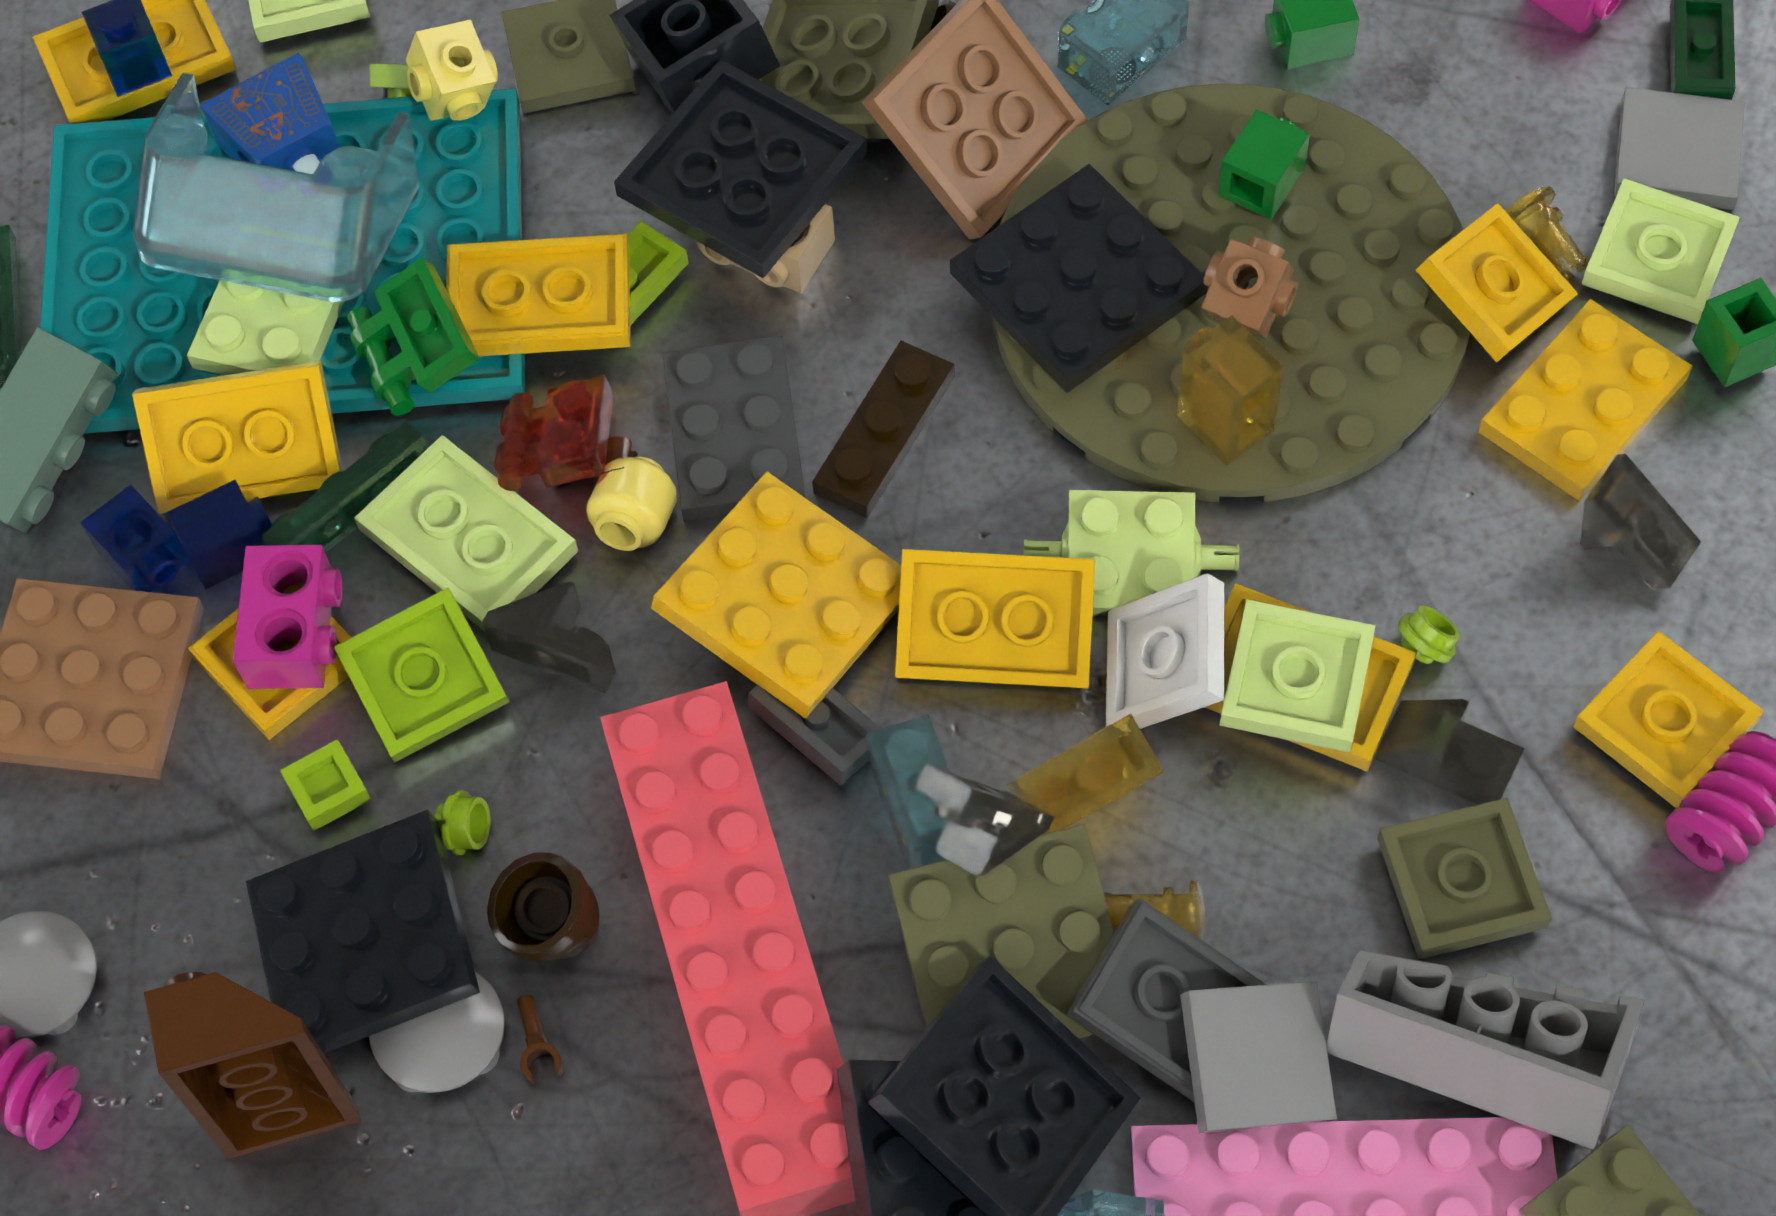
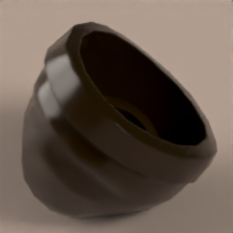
(543, 908)

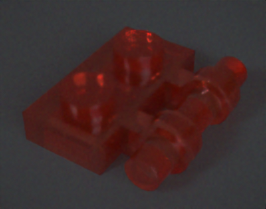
(571, 431)

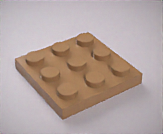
(974, 112)
(93, 676)

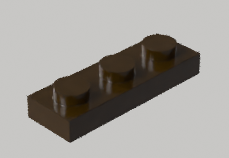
(883, 429)

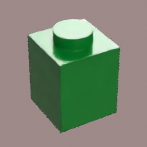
(1312, 30)
(1263, 164)
(1738, 332)

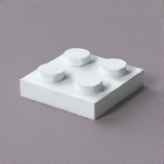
(1166, 653)

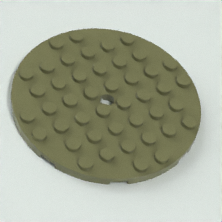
(1359, 348)

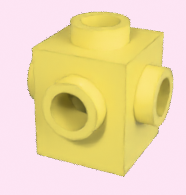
(450, 71)

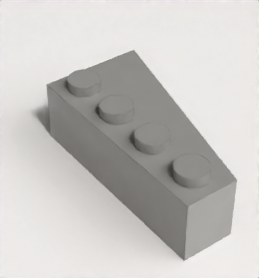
(1487, 1043)

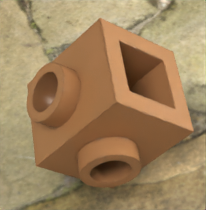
(1254, 306)

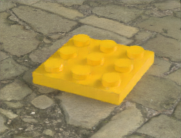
(783, 594)

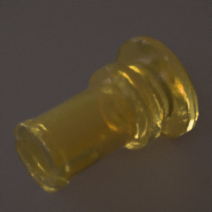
(1546, 231)
(1184, 909)

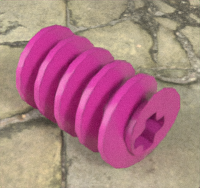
(1728, 805)
(33, 1095)

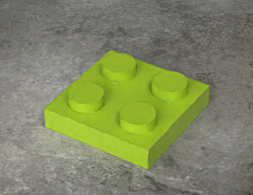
(421, 674)

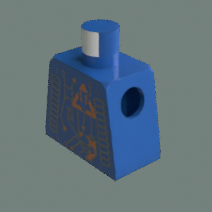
(273, 119)

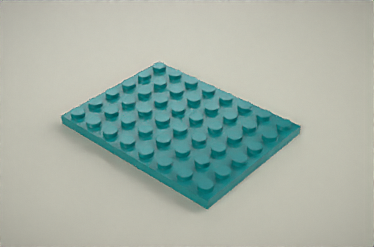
(147, 316)

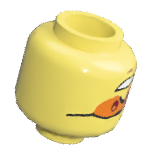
(631, 503)

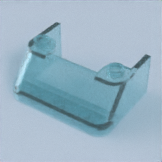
(265, 222)

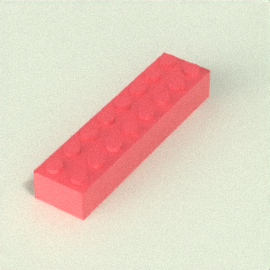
(735, 951)

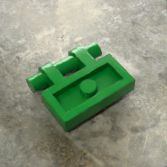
(427, 329)

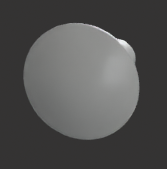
(44, 973)
(445, 1045)

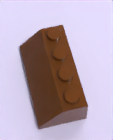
(243, 1064)

